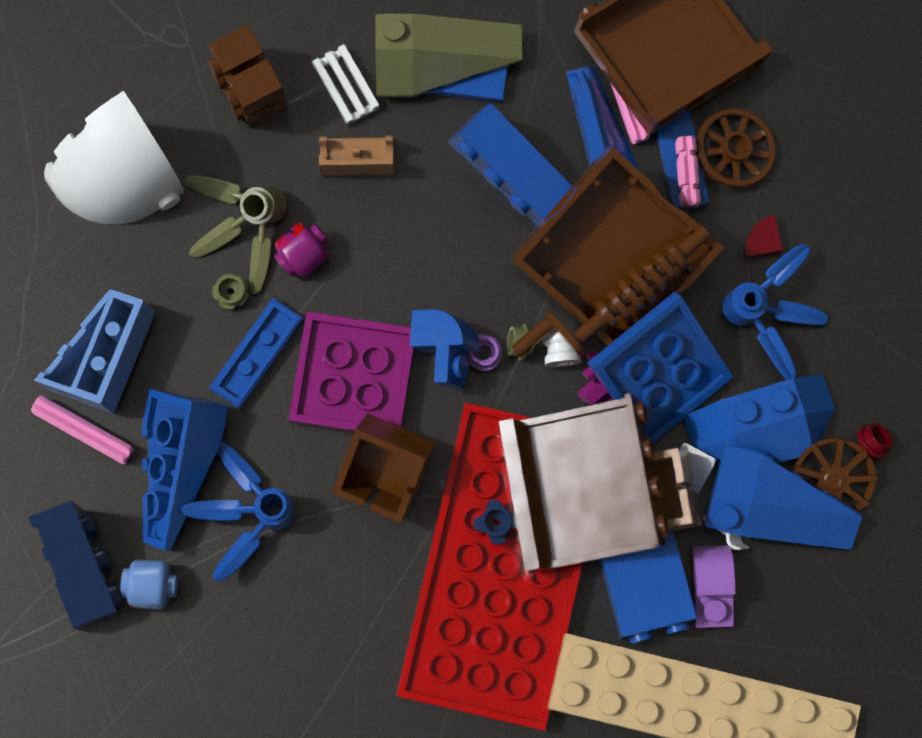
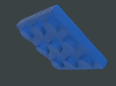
(664, 364)

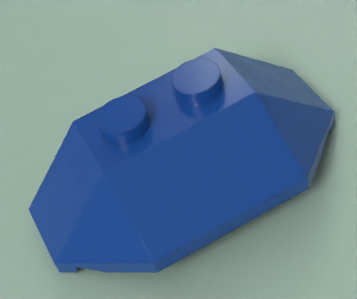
(772, 419)

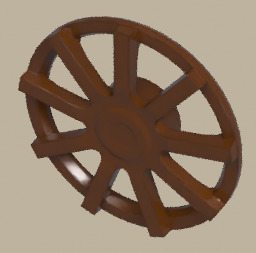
(735, 148)
(835, 477)

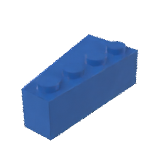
(510, 163)

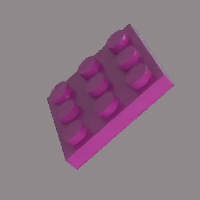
(350, 371)

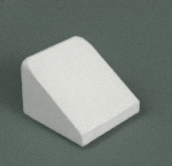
(700, 464)

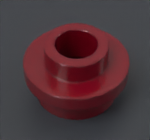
(875, 440)

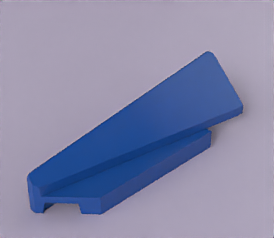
(596, 116)

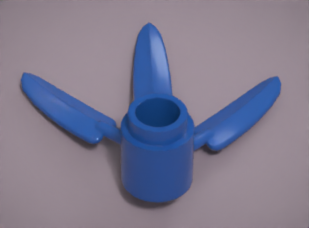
(750, 301)
(232, 511)

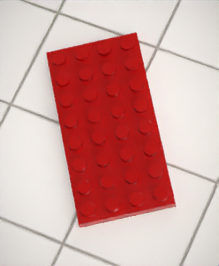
(482, 623)

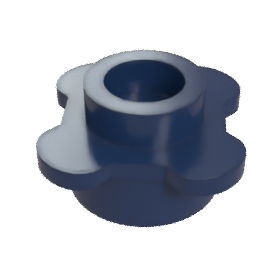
(495, 511)

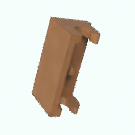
(356, 156)

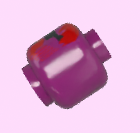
(302, 249)

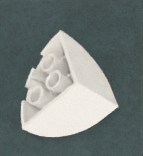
(113, 168)

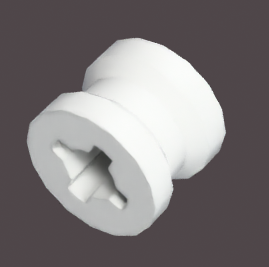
(559, 352)

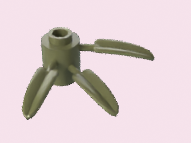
(257, 206)

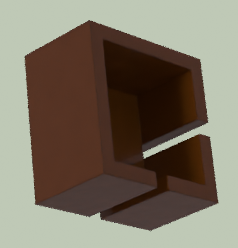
(250, 82)
(386, 459)

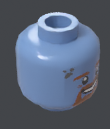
(148, 584)

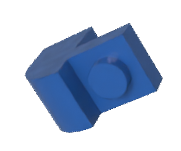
(448, 338)

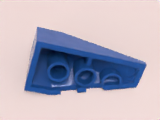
(181, 446)
(768, 502)

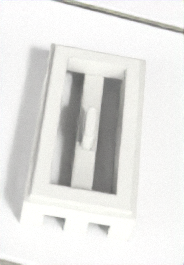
(331, 59)

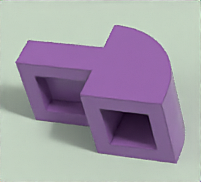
(713, 585)

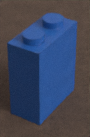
(648, 592)

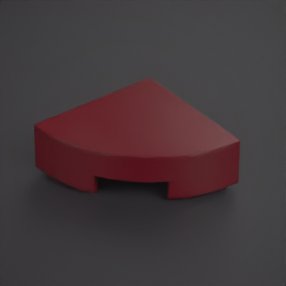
(763, 239)

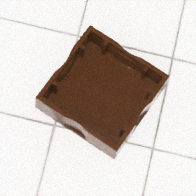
(600, 232)

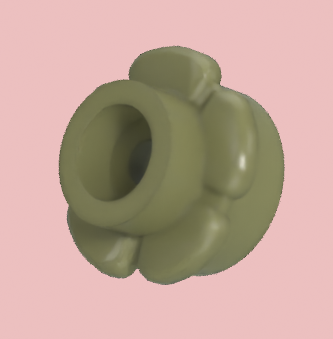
(227, 282)
(514, 335)

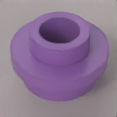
(493, 361)

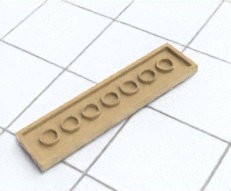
(686, 699)

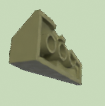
(436, 51)

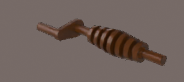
(628, 296)

